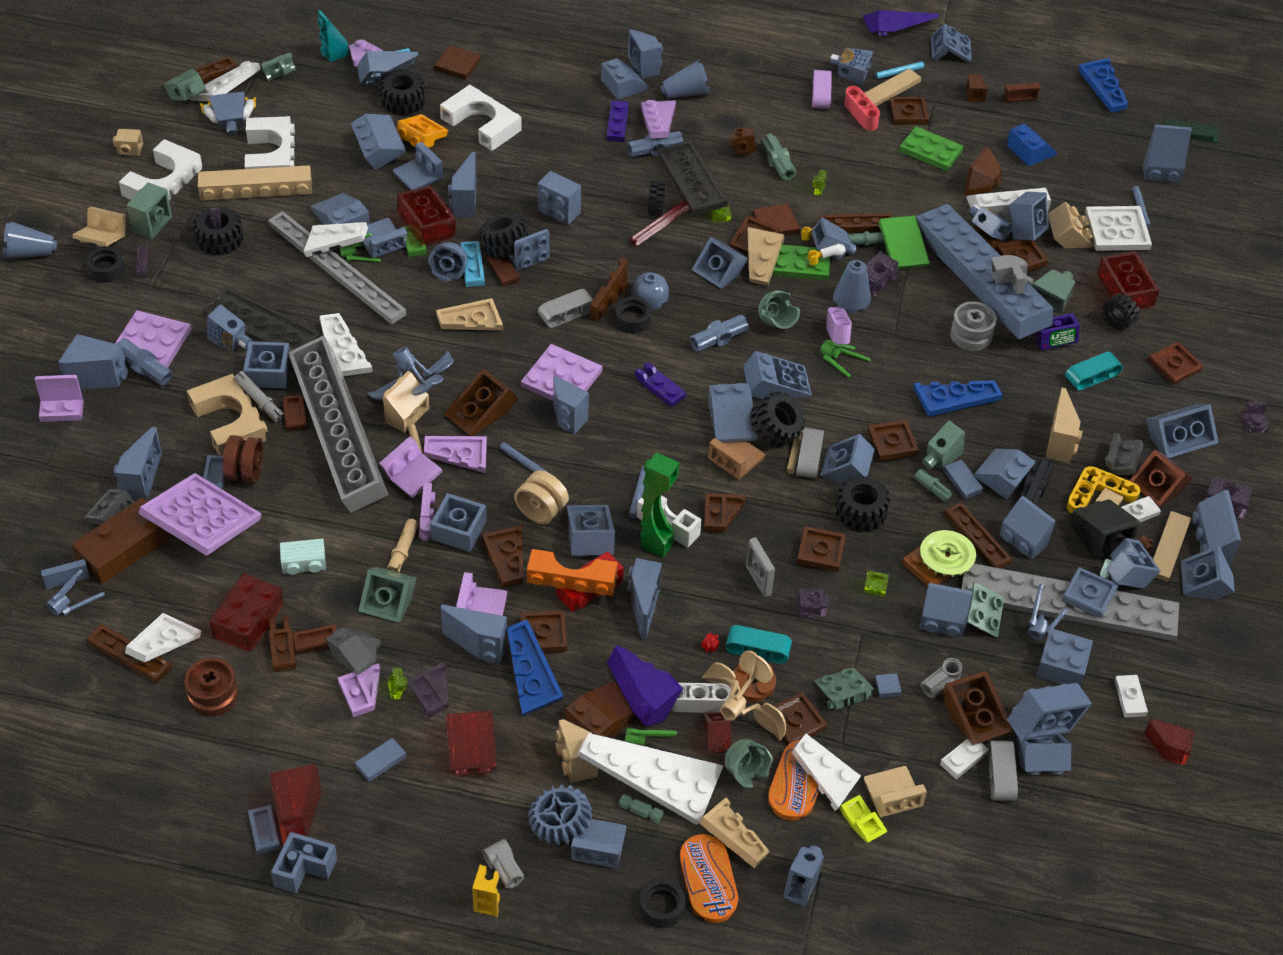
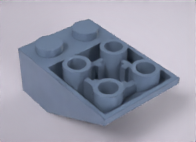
(774, 374)

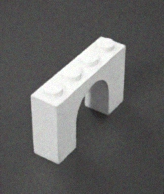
(474, 102)
(275, 131)
(180, 160)

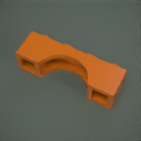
(596, 578)

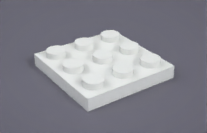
(1118, 228)

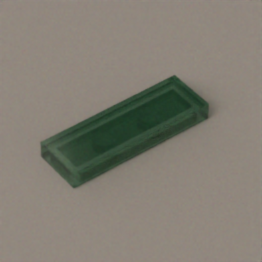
(1199, 131)

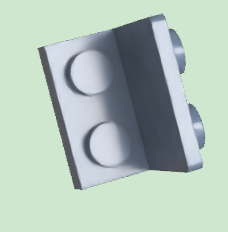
(949, 39)
(421, 171)
(384, 238)
(531, 250)
(599, 844)

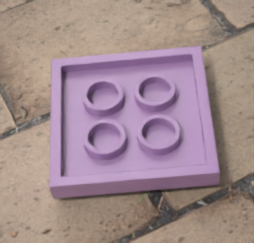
(157, 335)
(564, 365)

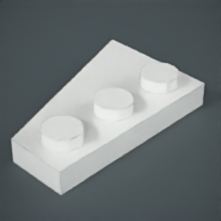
(327, 236)
(161, 637)

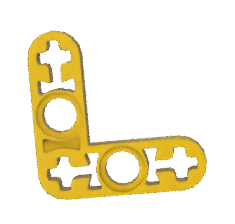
(1098, 483)

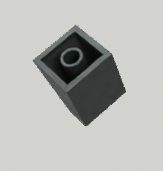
(1103, 527)

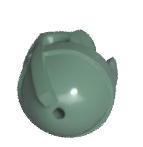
(777, 311)
(746, 760)

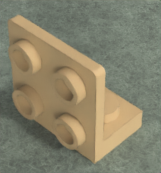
(102, 227)
(894, 791)

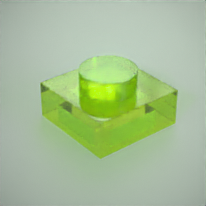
(819, 182)
(721, 215)
(876, 583)
(397, 683)

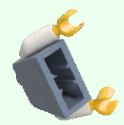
(229, 110)
(828, 240)

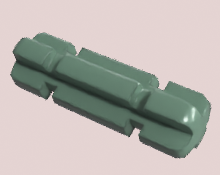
(641, 808)

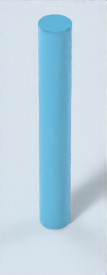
(895, 71)

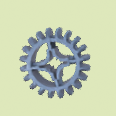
(574, 814)

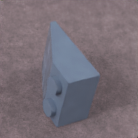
(379, 63)
(1167, 153)
(464, 189)
(341, 210)
(730, 412)
(139, 466)
(590, 530)
(644, 589)
(476, 632)

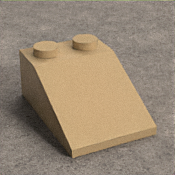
(1064, 430)

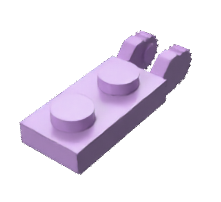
(426, 512)

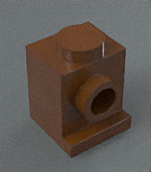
(976, 88)

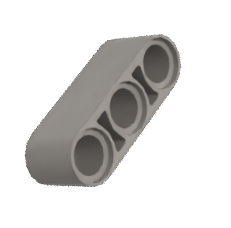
(565, 308)
(810, 453)
(1002, 770)

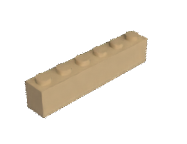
(254, 183)

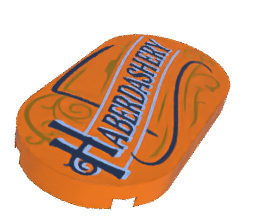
(792, 789)
(708, 878)

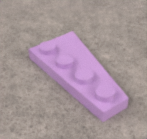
(658, 117)

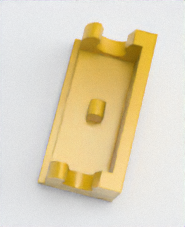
(485, 893)

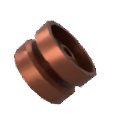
(243, 459)
(211, 687)

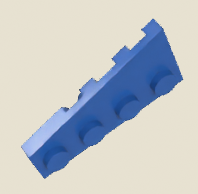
(1103, 81)
(955, 396)
(532, 672)

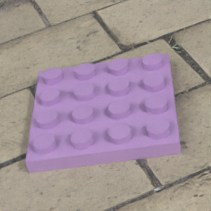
(200, 514)

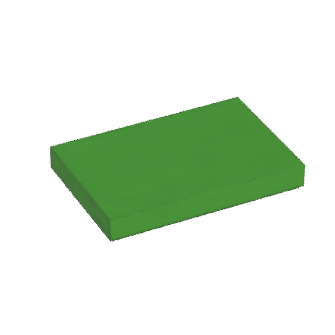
(904, 242)

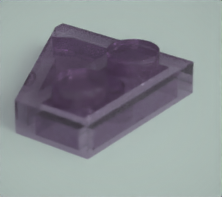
(431, 689)

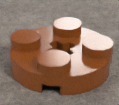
(757, 692)

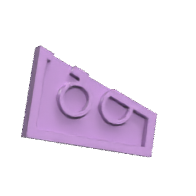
(458, 450)

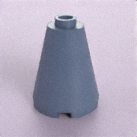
(686, 82)
(26, 242)
(853, 288)

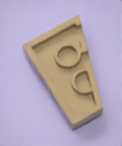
(763, 254)
(471, 316)
(731, 831)

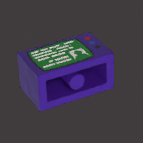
(1062, 332)

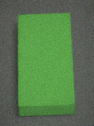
(413, 246)

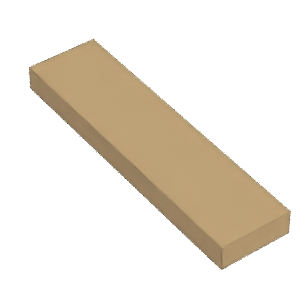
(893, 87)
(1170, 544)

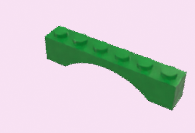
(656, 532)

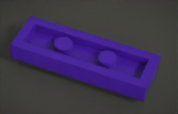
(617, 121)

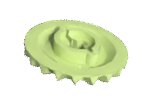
(960, 548)

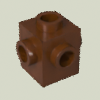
(743, 141)

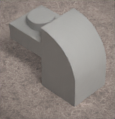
(1010, 269)

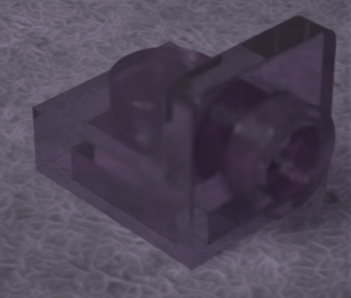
(1255, 418)

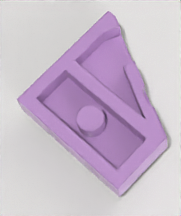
(361, 690)

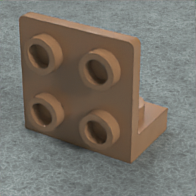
(735, 457)

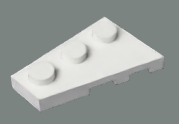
(828, 771)

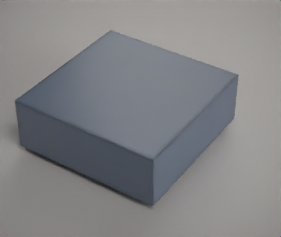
(887, 685)

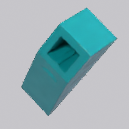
(333, 43)

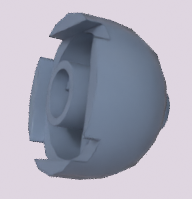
(448, 261)
(651, 288)

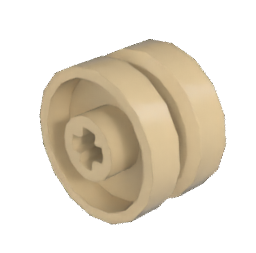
(541, 497)

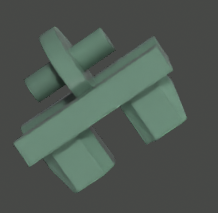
(278, 66)

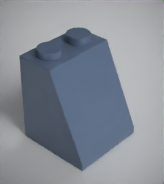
(94, 362)

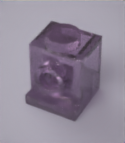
(812, 602)

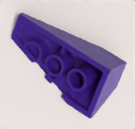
(886, 21)
(646, 689)

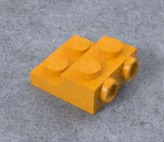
(420, 129)

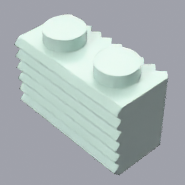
(302, 556)

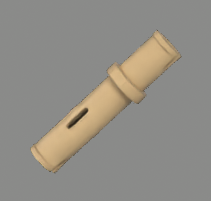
(400, 553)

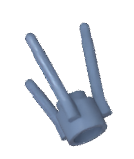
(59, 602)
(1038, 625)

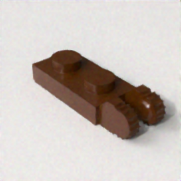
(282, 646)

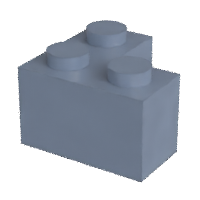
(1132, 565)
(302, 856)

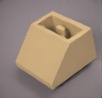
(1070, 227)
(401, 405)
(569, 742)

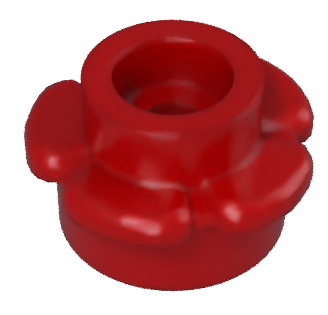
(710, 642)

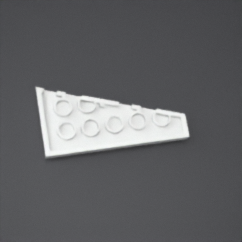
(666, 777)

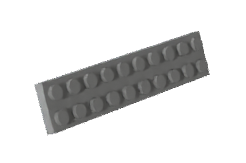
(1124, 613)

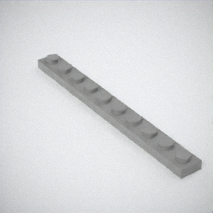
(340, 270)

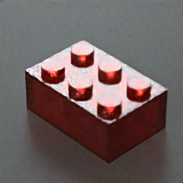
(426, 215)
(1129, 276)
(246, 612)

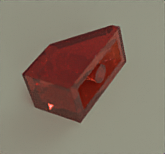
(717, 732)
(1170, 740)

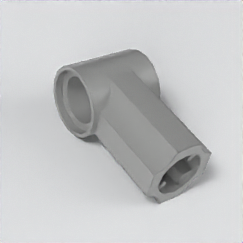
(934, 684)
(501, 859)

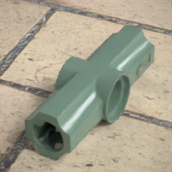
(778, 157)

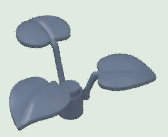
(407, 362)

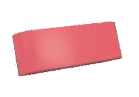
(861, 108)

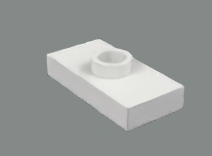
(1143, 509)
(1131, 696)

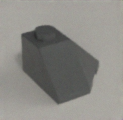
(353, 648)

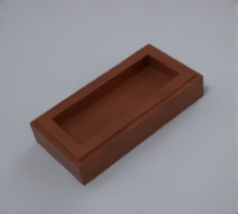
(1021, 92)
(503, 270)
(294, 413)
(312, 639)

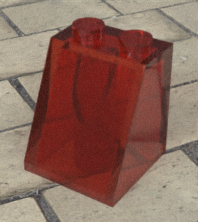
(471, 742)
(296, 798)

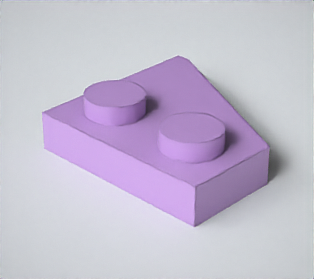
(359, 48)

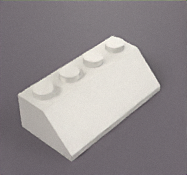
(1001, 201)

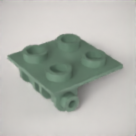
(985, 609)
(844, 688)

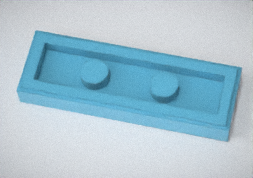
(474, 270)

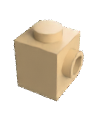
(128, 142)

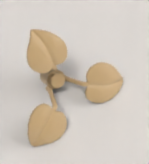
(766, 715)

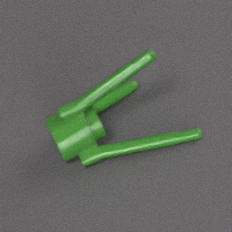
(349, 250)
(831, 349)
(639, 736)

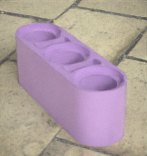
(821, 89)
(838, 325)

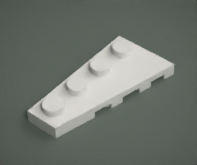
(227, 81)
(349, 356)

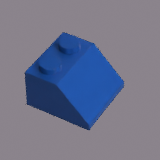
(1029, 145)

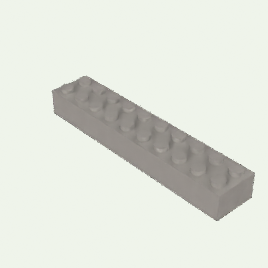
(338, 424)

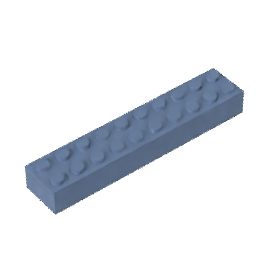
(970, 260)

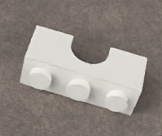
(685, 525)

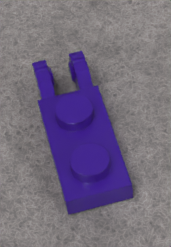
(660, 385)

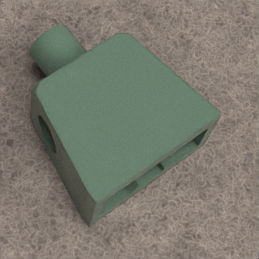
(187, 84)
(1056, 288)
(944, 446)

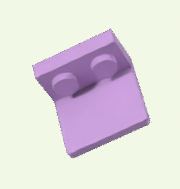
(59, 398)
(409, 467)
(480, 598)

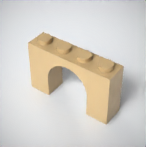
(227, 394)

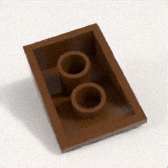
(481, 403)
(976, 708)
(601, 711)

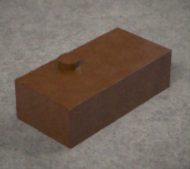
(119, 542)

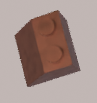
(1161, 478)

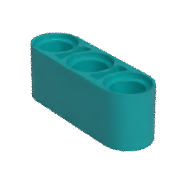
(1094, 371)
(766, 644)

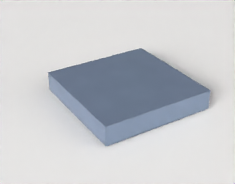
(1089, 592)

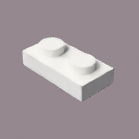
(963, 758)

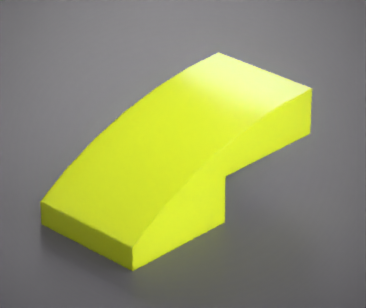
(862, 820)

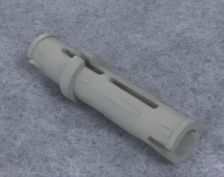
(265, 403)

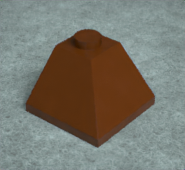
(983, 174)

